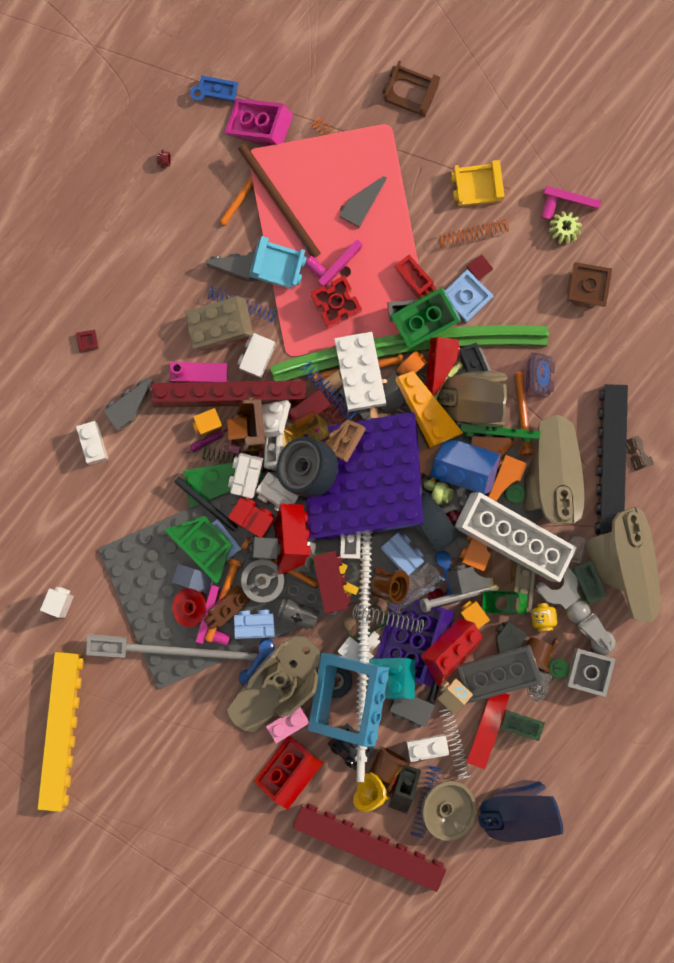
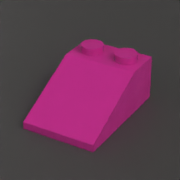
(259, 122)

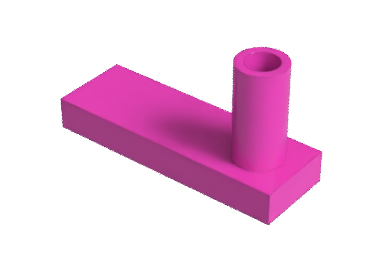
(555, 194)
(327, 276)
(198, 372)
(219, 637)

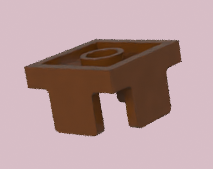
(589, 285)

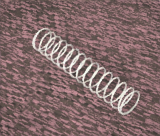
(451, 734)

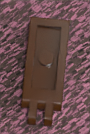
(226, 607)

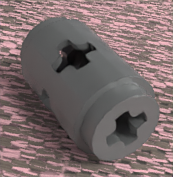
(305, 619)

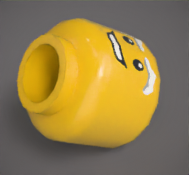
(544, 617)

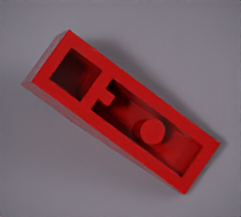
(441, 358)

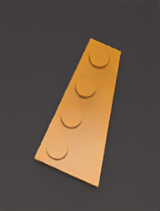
(429, 414)

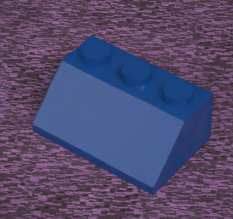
(466, 466)

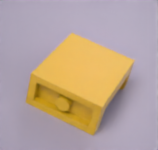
(478, 184)

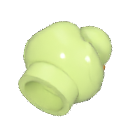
(440, 491)

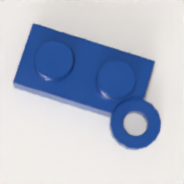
(215, 89)

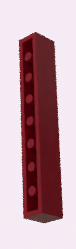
(226, 393)
(370, 847)

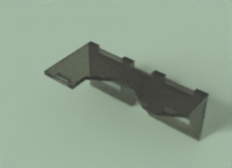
(647, 461)

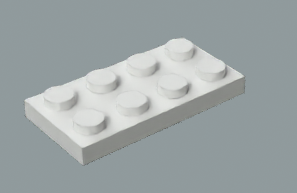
(360, 371)

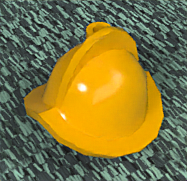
(370, 793)

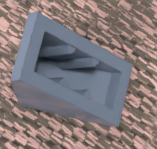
(192, 578)

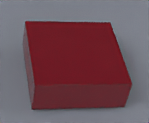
(480, 267)
(87, 340)

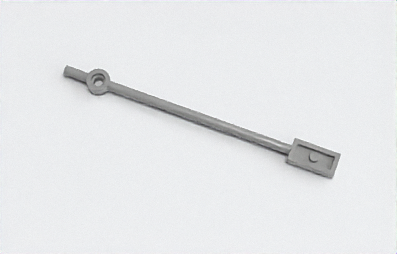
(117, 646)

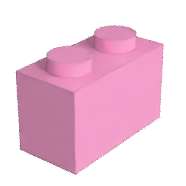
(288, 725)

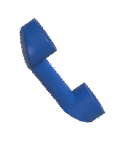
(444, 560)
(266, 646)

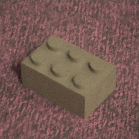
(219, 323)

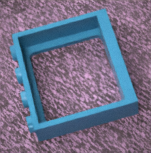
(373, 702)

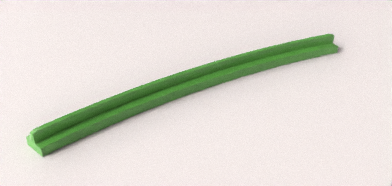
(393, 345)

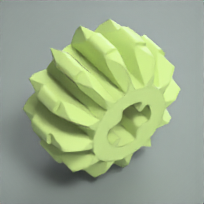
(572, 231)

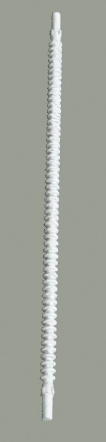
(361, 758)

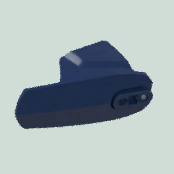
(520, 813)

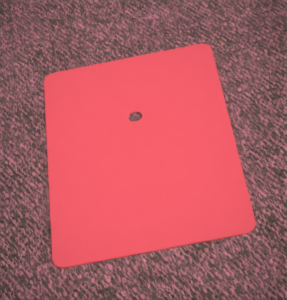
(315, 182)

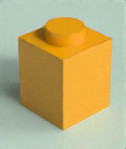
(207, 422)
(474, 613)

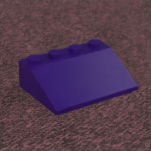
(412, 644)

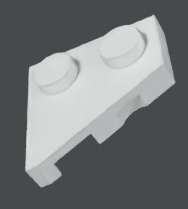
(275, 417)

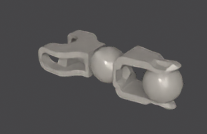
(578, 612)

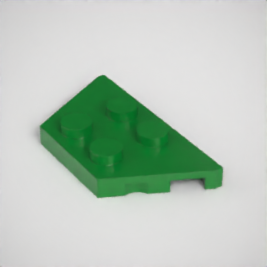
(203, 544)

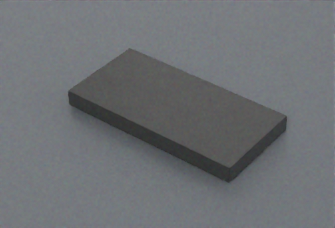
(500, 673)

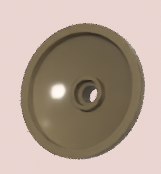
(458, 812)

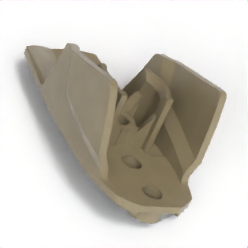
(476, 398)
(556, 471)
(629, 562)
(277, 685)

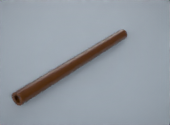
(279, 201)

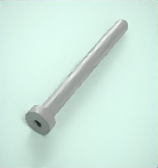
(426, 604)

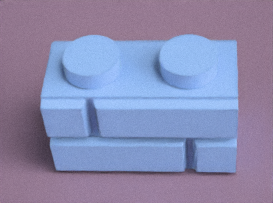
(402, 553)
(254, 625)

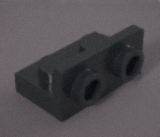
(347, 750)

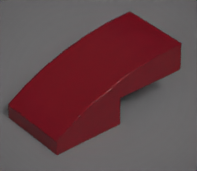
(313, 404)

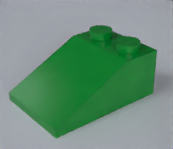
(426, 317)

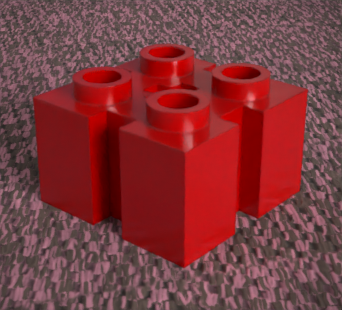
(339, 290)
(251, 518)

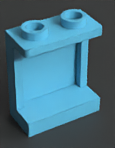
(277, 264)

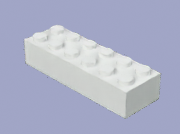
(515, 537)

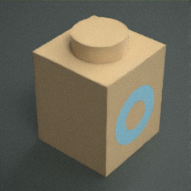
(454, 696)

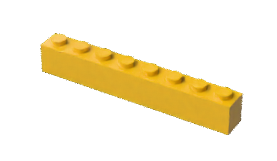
(60, 731)

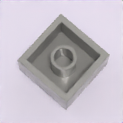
(590, 672)

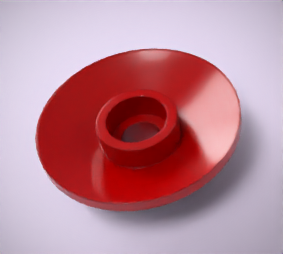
(183, 607)

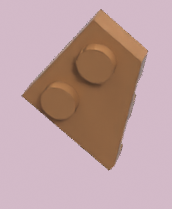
(345, 439)

